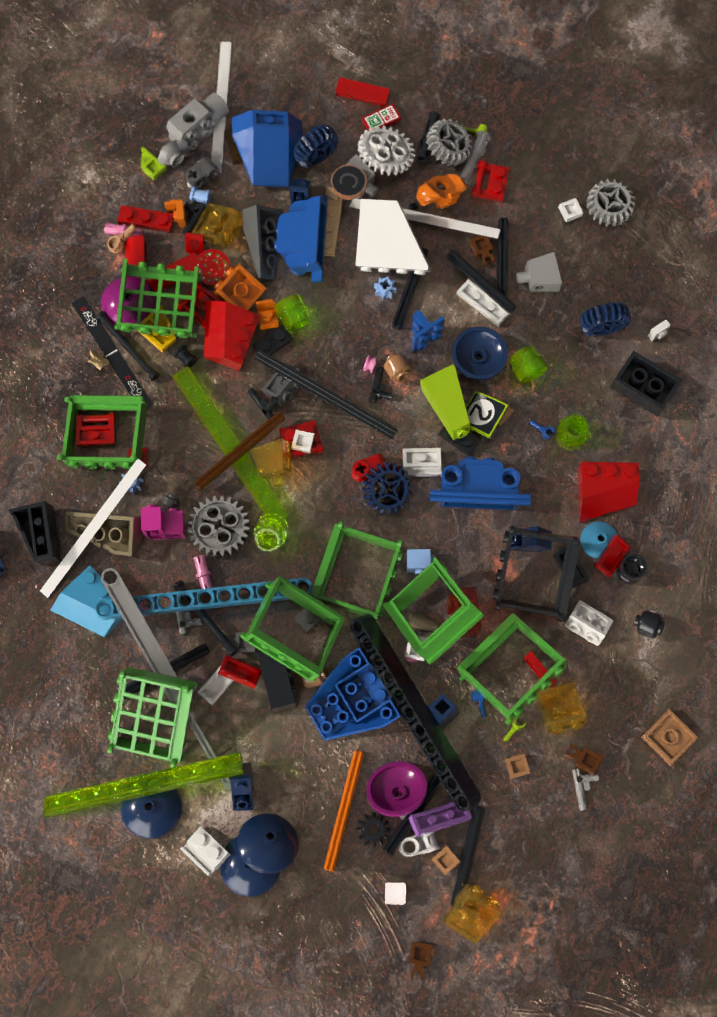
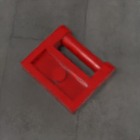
(496, 183)
(202, 296)
(288, 433)
(95, 435)

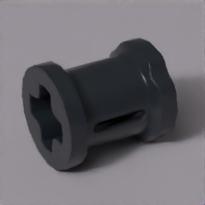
(185, 356)

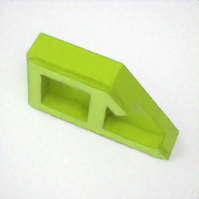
(150, 164)

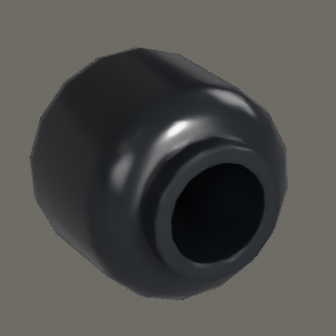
(649, 624)

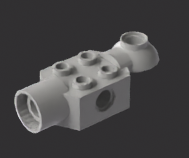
(190, 127)

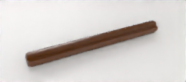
(239, 451)

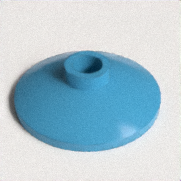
(590, 541)

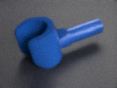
(542, 429)
(476, 696)

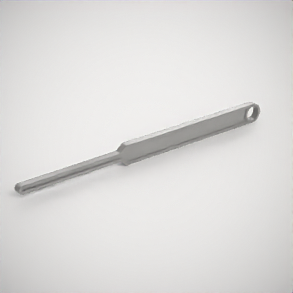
(151, 650)

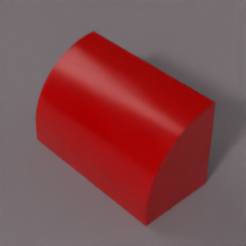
(136, 249)

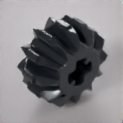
(375, 836)

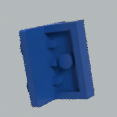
(425, 331)

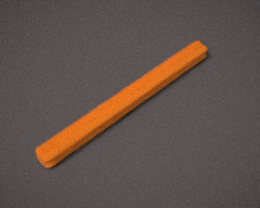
(344, 810)

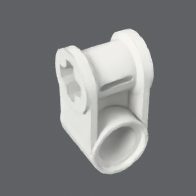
(421, 844)

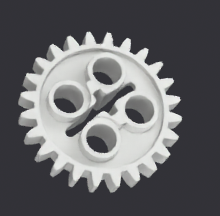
(386, 150)

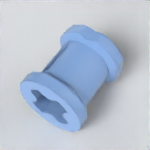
(200, 195)

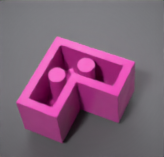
(162, 525)

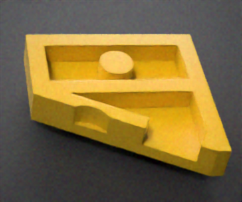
(160, 342)

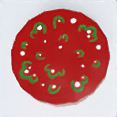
(212, 266)

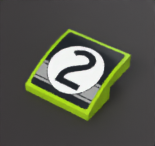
(485, 413)

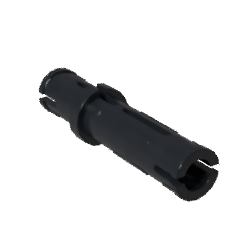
(422, 153)

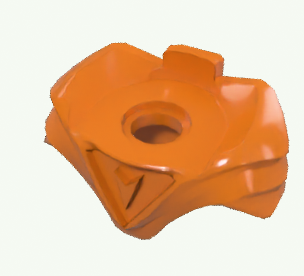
(430, 192)

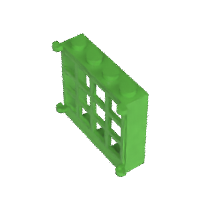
(160, 273)
(179, 724)

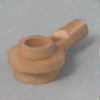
(117, 242)

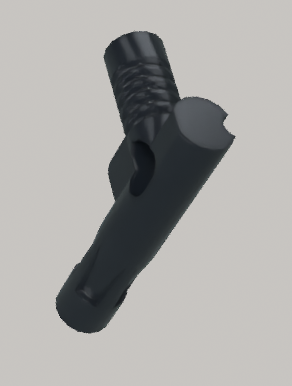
(194, 215)
(379, 387)
(265, 406)

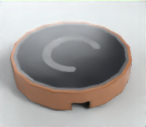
(348, 182)

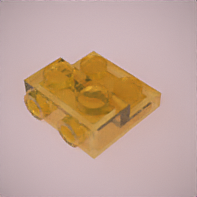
(218, 224)
(561, 708)
(472, 913)

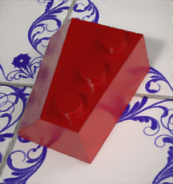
(228, 333)
(606, 488)

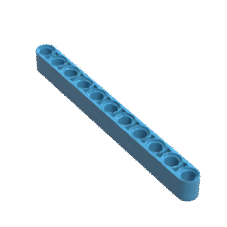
(194, 596)

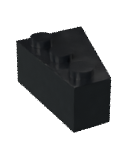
(39, 531)

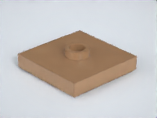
(669, 737)

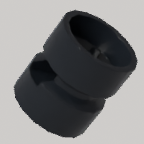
(631, 569)

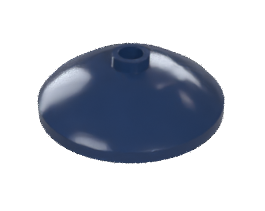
(482, 343)
(158, 820)
(265, 854)
(240, 878)

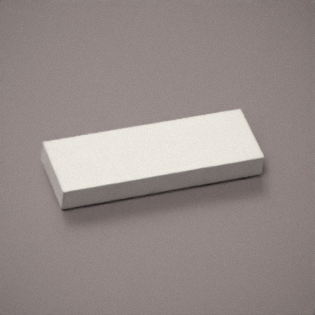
(482, 302)

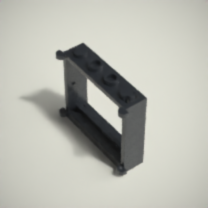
(566, 577)

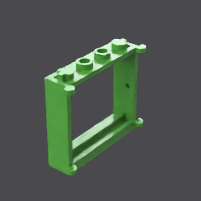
(118, 403)
(329, 560)
(489, 645)
(278, 650)

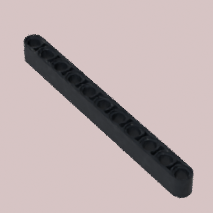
(415, 712)

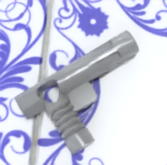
(186, 618)
(583, 786)

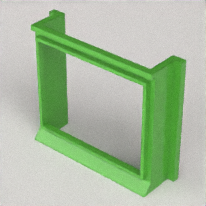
(450, 630)

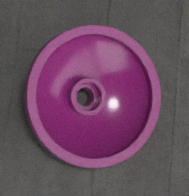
(111, 295)
(395, 780)

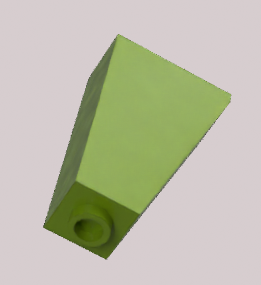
(446, 399)

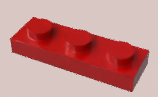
(146, 219)

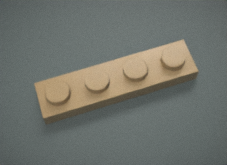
(332, 223)

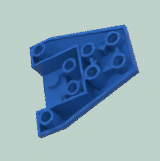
(267, 145)
(351, 700)

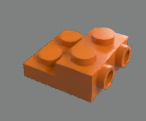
(239, 288)

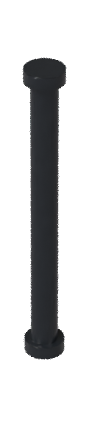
(153, 375)
(179, 586)

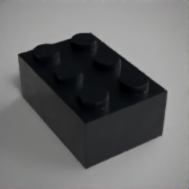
(645, 383)
(278, 684)

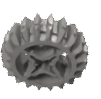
(453, 145)
(619, 209)

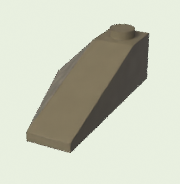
(118, 533)

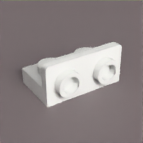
(588, 623)

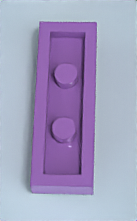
(438, 818)

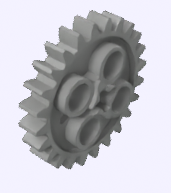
(225, 511)

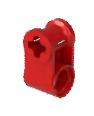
(365, 465)

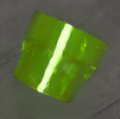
(292, 312)
(527, 364)
(568, 440)
(274, 524)

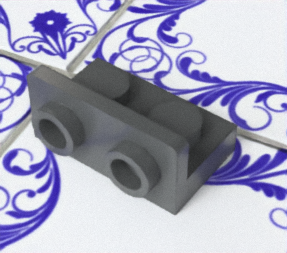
(281, 388)

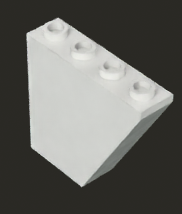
(387, 239)

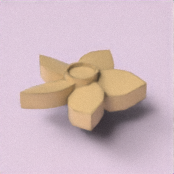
(98, 360)

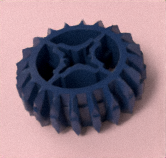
(315, 146)
(605, 319)
(393, 484)

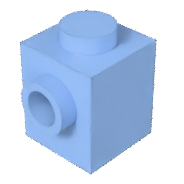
(418, 560)

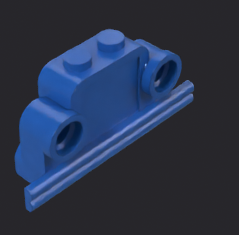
(303, 236)
(480, 486)

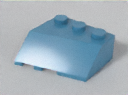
(79, 603)

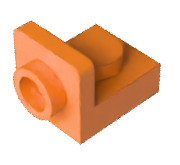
(177, 208)
(267, 313)

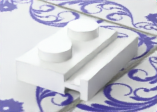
(422, 462)
(205, 851)

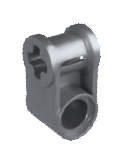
(201, 172)

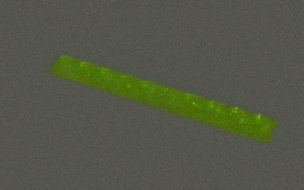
(227, 442)
(143, 785)

